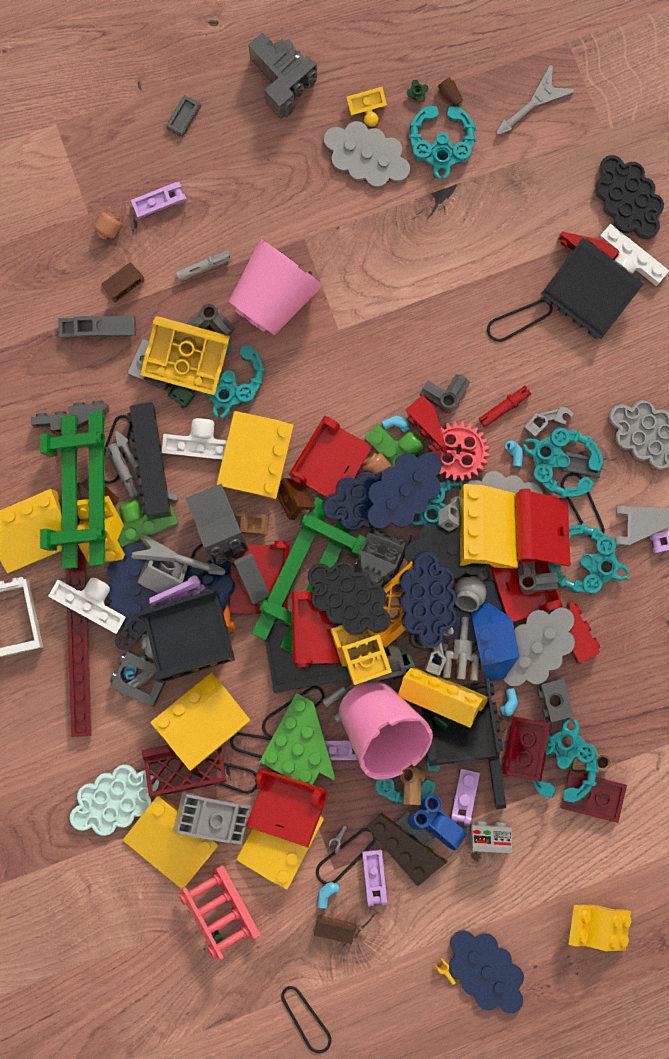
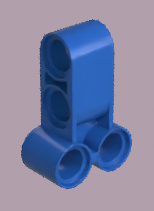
(438, 823)

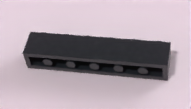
(150, 461)

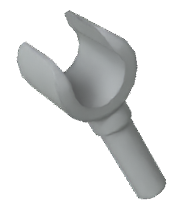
(336, 841)

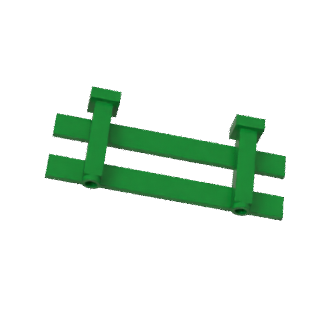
(311, 525)
(70, 536)

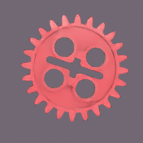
(461, 435)

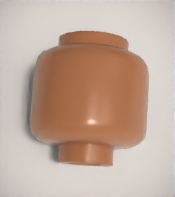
(107, 225)
(375, 463)

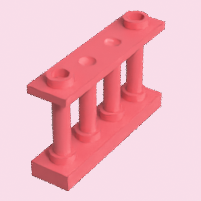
(238, 912)

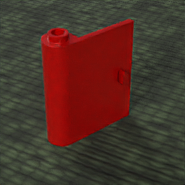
(328, 457)
(542, 528)
(270, 563)
(517, 604)
(311, 633)
(286, 804)

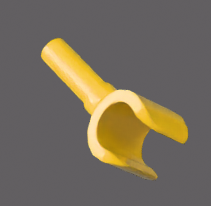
(443, 969)

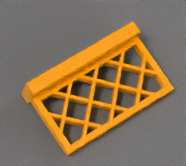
(396, 627)

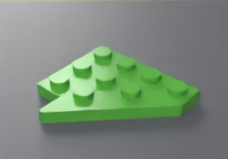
(299, 744)

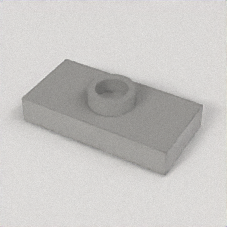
(136, 366)

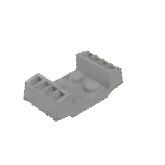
(211, 818)

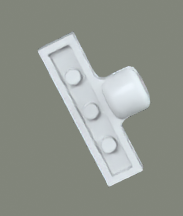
(633, 256)
(199, 442)
(89, 602)

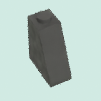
(251, 579)

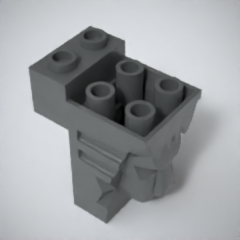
(286, 70)
(217, 524)
(379, 556)

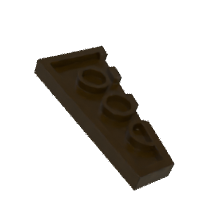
(411, 855)

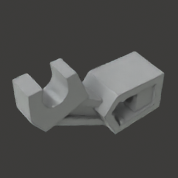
(556, 415)
(450, 515)
(434, 668)

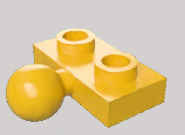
(365, 103)

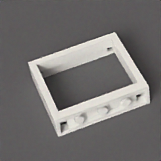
(31, 645)

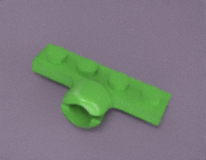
(392, 449)
(137, 524)

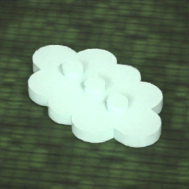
(112, 800)

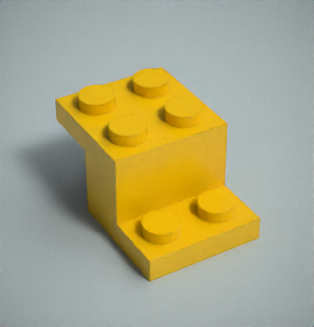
(113, 528)
(361, 654)
(600, 927)

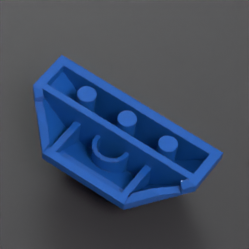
(495, 641)

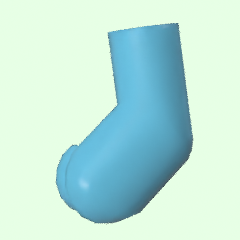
(397, 421)
(516, 451)
(130, 670)
(511, 704)
(325, 892)

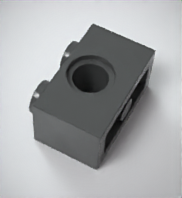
(563, 709)

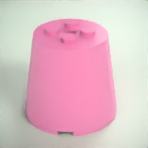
(272, 289)
(383, 730)

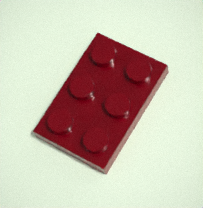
(527, 749)
(602, 801)

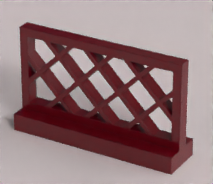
(166, 754)

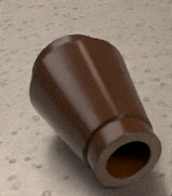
(450, 91)

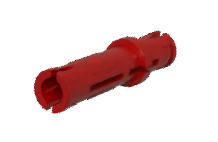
(511, 402)

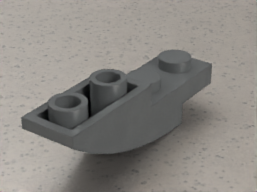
(97, 326)
(78, 409)

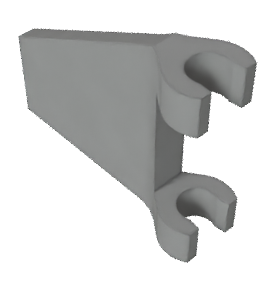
(642, 522)

